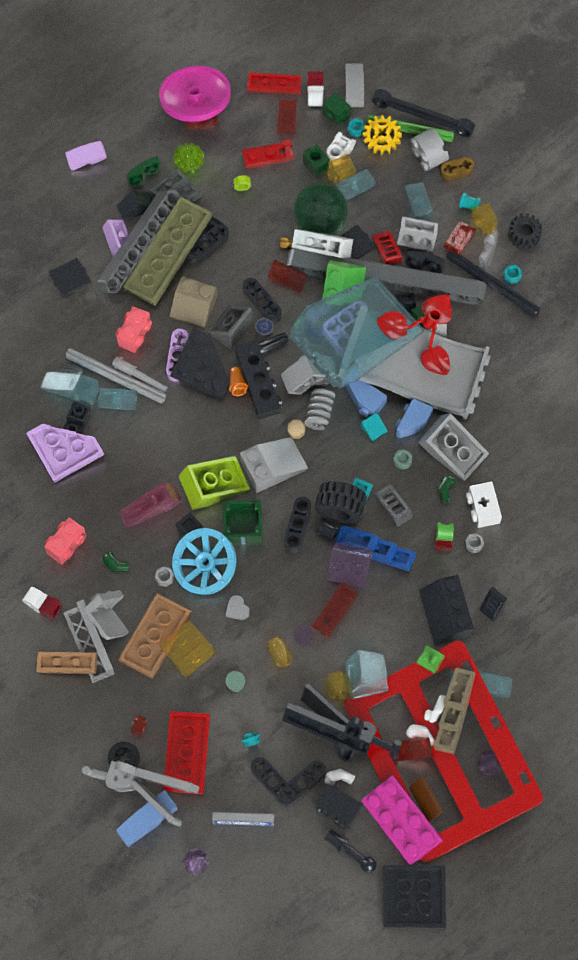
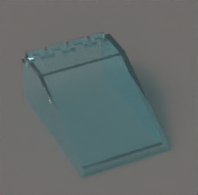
(345, 335)

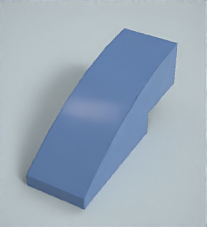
(144, 820)

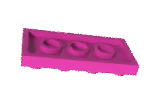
(402, 820)

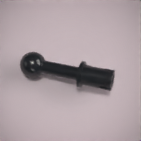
(367, 864)

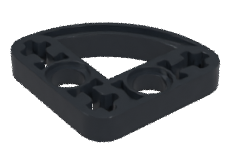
(217, 226)

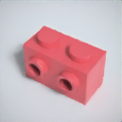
(132, 332)
(65, 540)

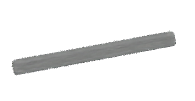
(116, 375)

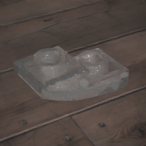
(489, 249)

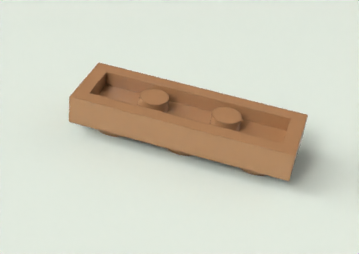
(67, 662)

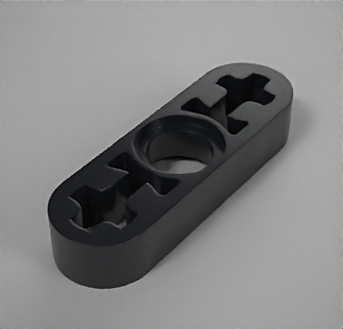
(261, 292)

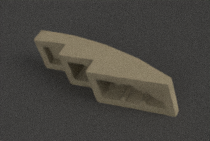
(454, 710)

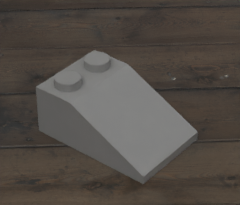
(453, 446)
(272, 463)

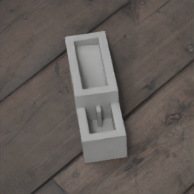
(354, 85)

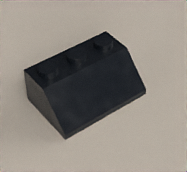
(446, 610)

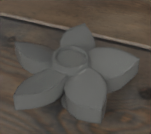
(75, 369)

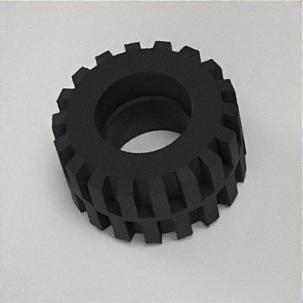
(340, 502)

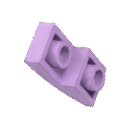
(86, 154)

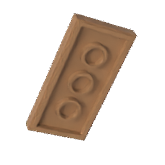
(156, 625)

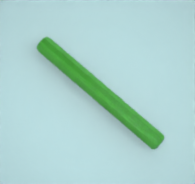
(417, 129)

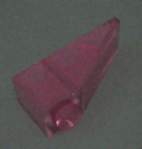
(151, 504)

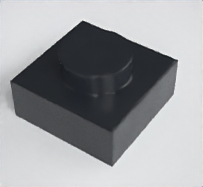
(188, 524)

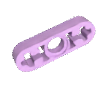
(175, 347)

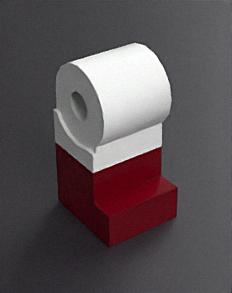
(315, 88)
(42, 603)

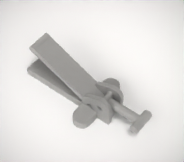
(128, 778)

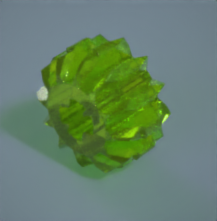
(188, 157)

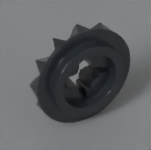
(119, 749)

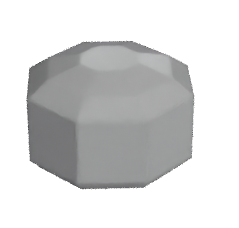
(474, 543)
(164, 576)

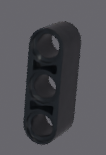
(297, 534)

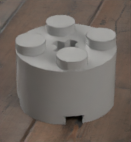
(429, 149)

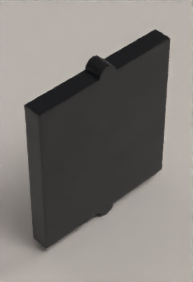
(361, 242)
(70, 277)

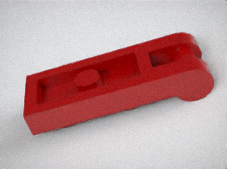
(268, 154)

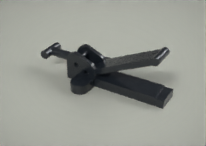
(330, 724)

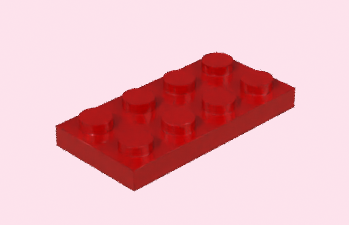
(187, 749)

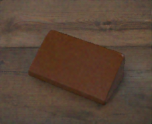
(426, 799)

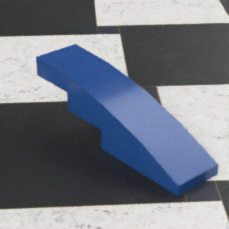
(383, 550)

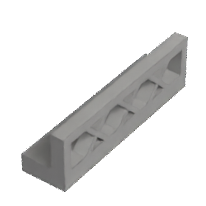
(93, 635)

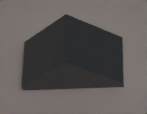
(134, 204)

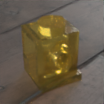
(341, 169)
(484, 218)

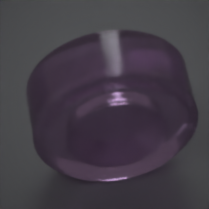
(304, 635)

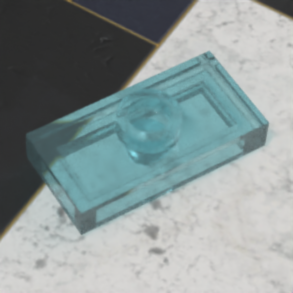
(356, 184)
(419, 200)
(117, 399)

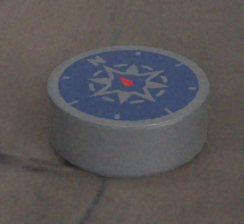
(264, 327)

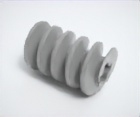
(319, 408)

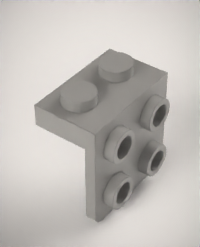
(102, 615)

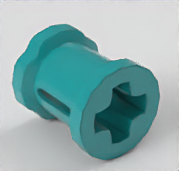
(469, 201)

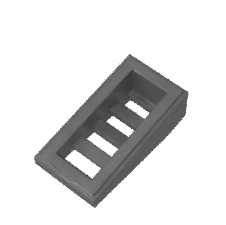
(401, 514)

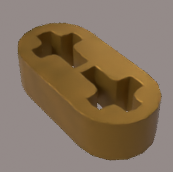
(457, 168)

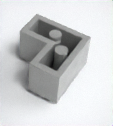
(302, 376)

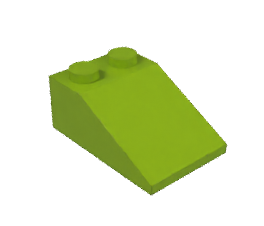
(213, 481)

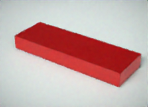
(274, 83)

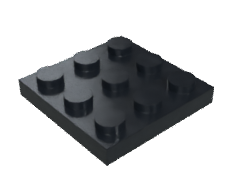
(414, 897)

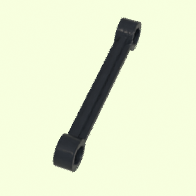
(463, 126)

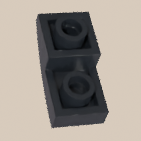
(418, 260)
(77, 417)

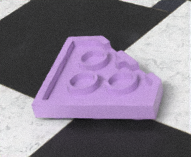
(63, 449)

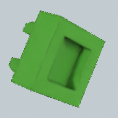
(430, 659)

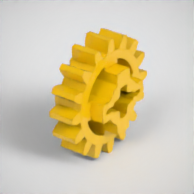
(382, 143)

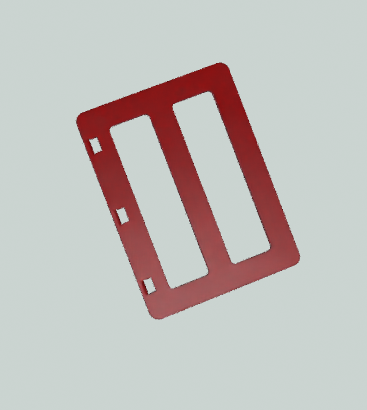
(475, 819)

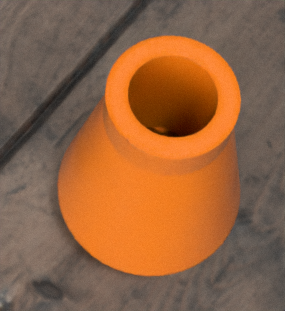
(237, 382)

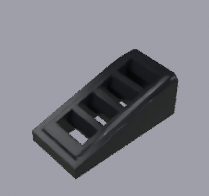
(493, 604)

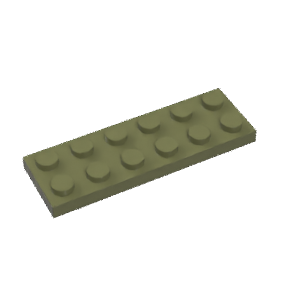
(167, 251)

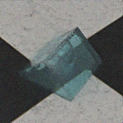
(366, 673)

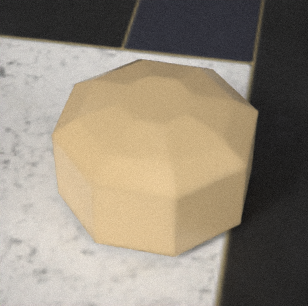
(296, 429)

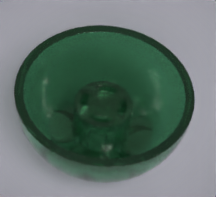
(308, 207)

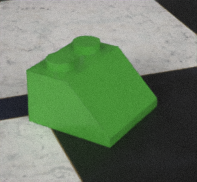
(342, 276)

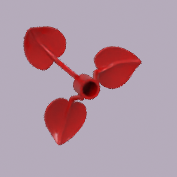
(436, 311)

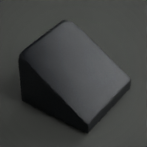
(407, 300)

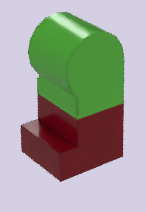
(444, 537)

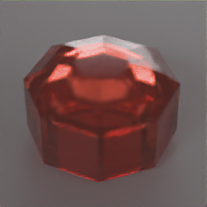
(138, 725)

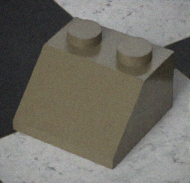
(193, 302)

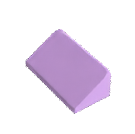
(115, 233)

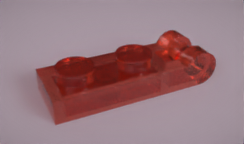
(335, 609)

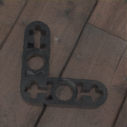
(290, 787)

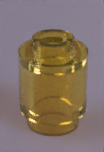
(279, 652)

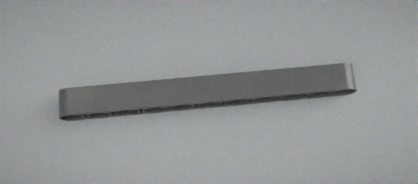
(395, 277)

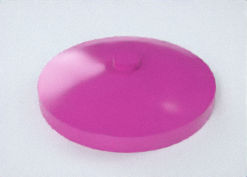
(195, 93)

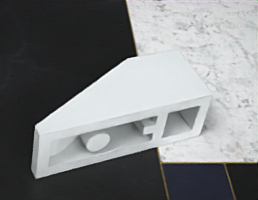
(322, 243)

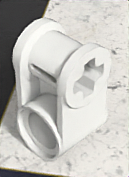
(340, 146)

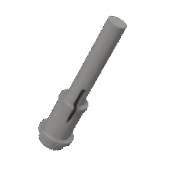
(131, 370)

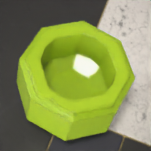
(242, 183)

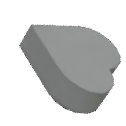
(237, 609)

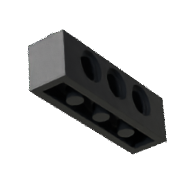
(263, 407)

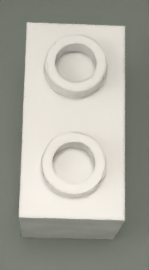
(484, 494)

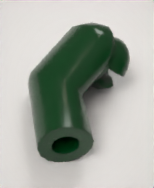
(443, 487)
(113, 564)

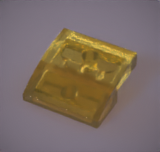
(187, 649)

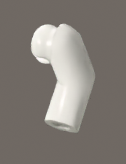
(433, 716)
(419, 731)
(339, 774)

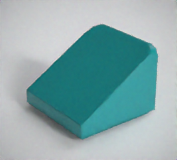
(373, 427)

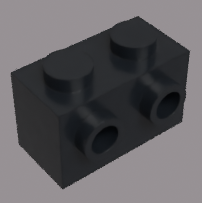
(338, 806)

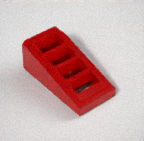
(391, 260)

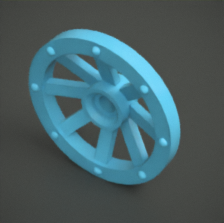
(200, 561)

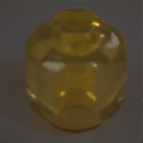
(337, 685)

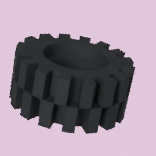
(525, 221)

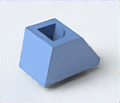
(415, 418)

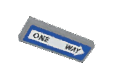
(254, 819)

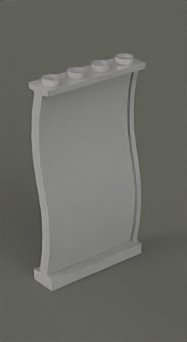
(450, 392)

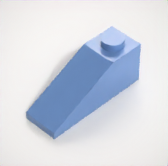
(366, 398)

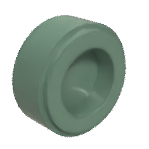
(402, 459)
(235, 681)

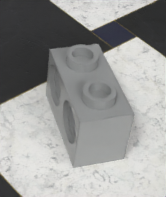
(417, 234)

